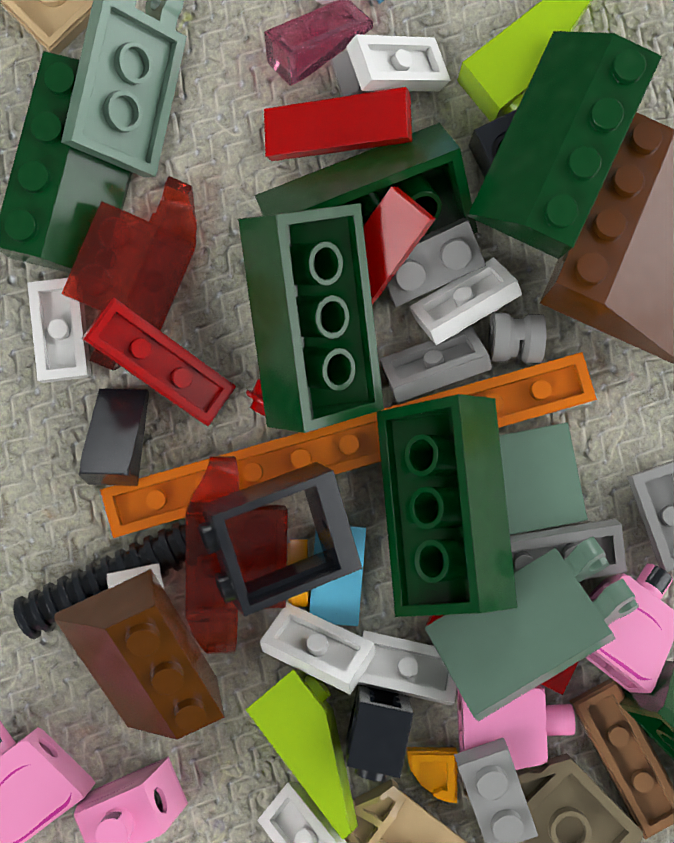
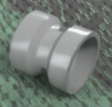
(517, 338)

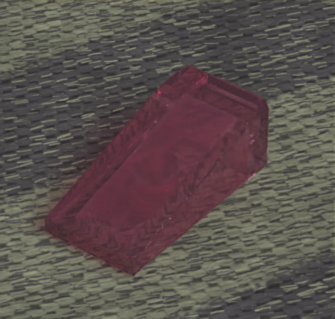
(313, 39)

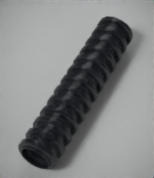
(39, 609)

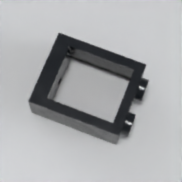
(331, 524)

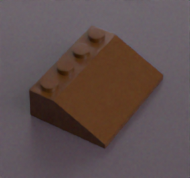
(624, 257)

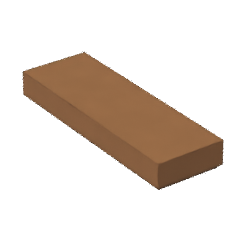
(627, 757)

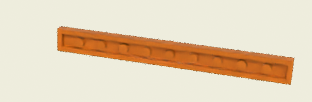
(343, 445)

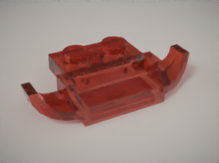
(136, 258)
(259, 546)

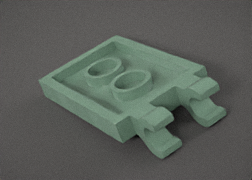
(126, 83)
(541, 479)
(555, 626)

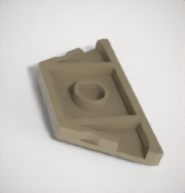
(572, 806)

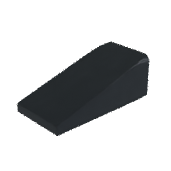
(115, 438)

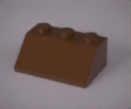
(144, 658)

